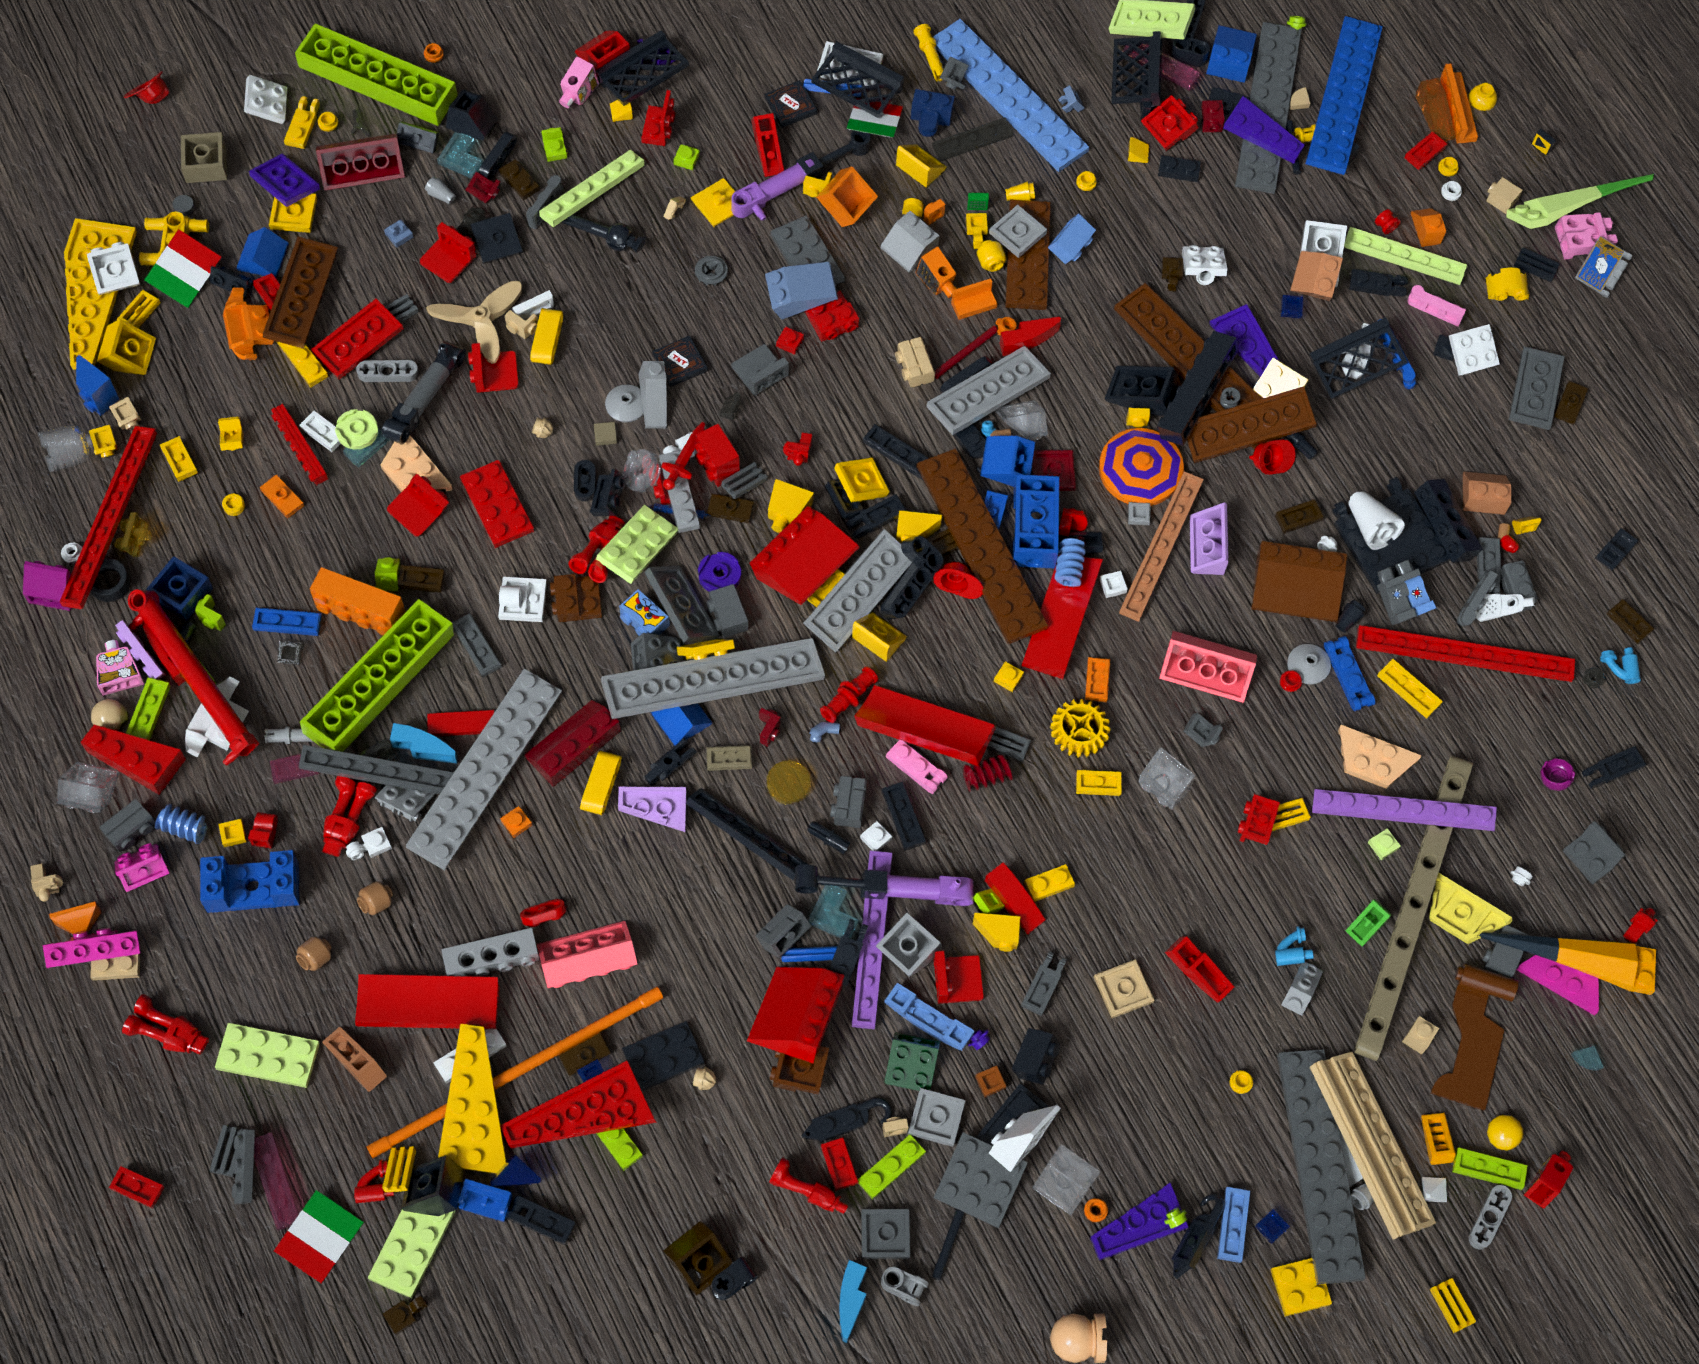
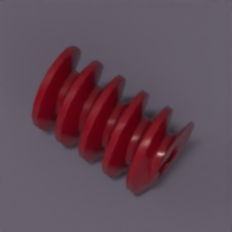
(987, 771)

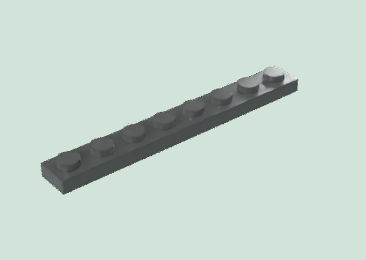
(373, 769)

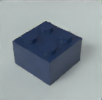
(180, 588)

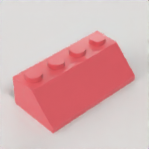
(1208, 666)
(587, 954)

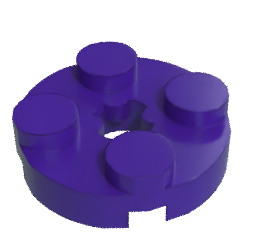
(714, 563)

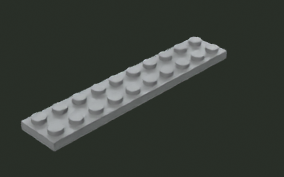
(712, 678)
(483, 769)

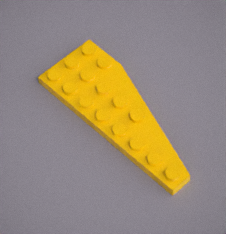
(87, 309)

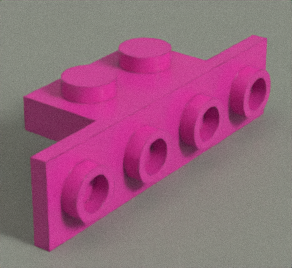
(91, 947)

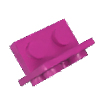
(140, 866)

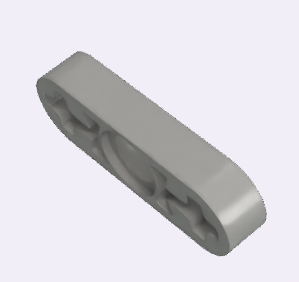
(393, 377)
(1503, 1205)

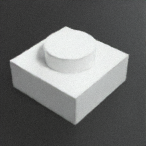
(1113, 584)
(876, 837)

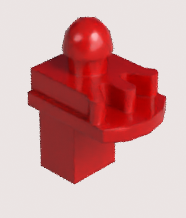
(798, 451)
(1072, 520)
(1641, 923)

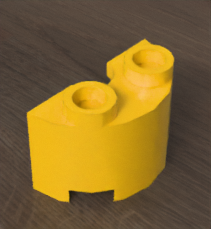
(1507, 283)

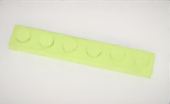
(591, 188)
(1405, 255)

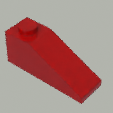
(767, 144)

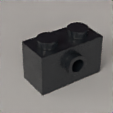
(1036, 1056)

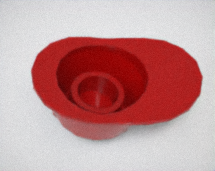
(150, 91)
(1274, 456)
(958, 580)

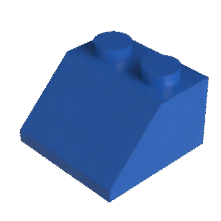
(94, 387)

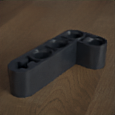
(1191, 50)
(896, 603)

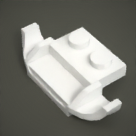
(204, 728)

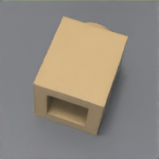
(1503, 195)
(1420, 1035)

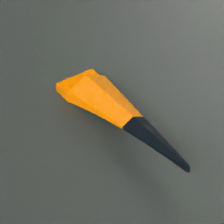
(1613, 962)

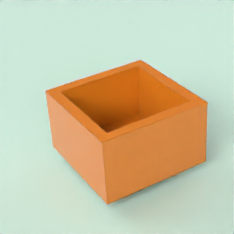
(847, 196)

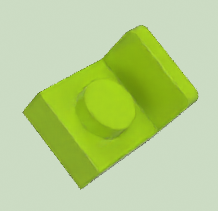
(554, 144)

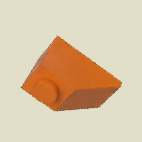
(1428, 226)

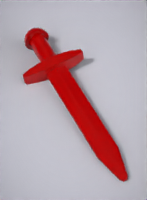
(677, 470)

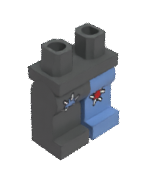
(1405, 594)

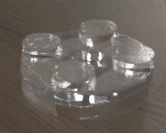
(641, 459)

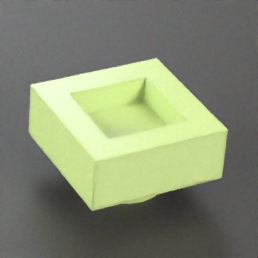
(1384, 844)

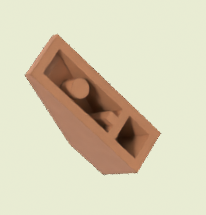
(354, 1059)

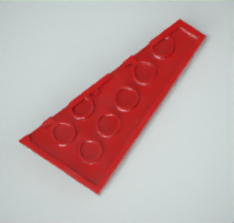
(596, 1106)

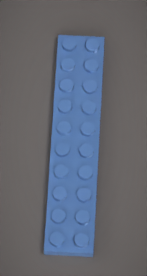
(1011, 96)

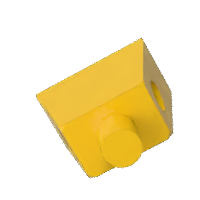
(787, 503)

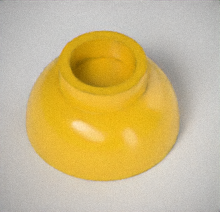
(1483, 97)

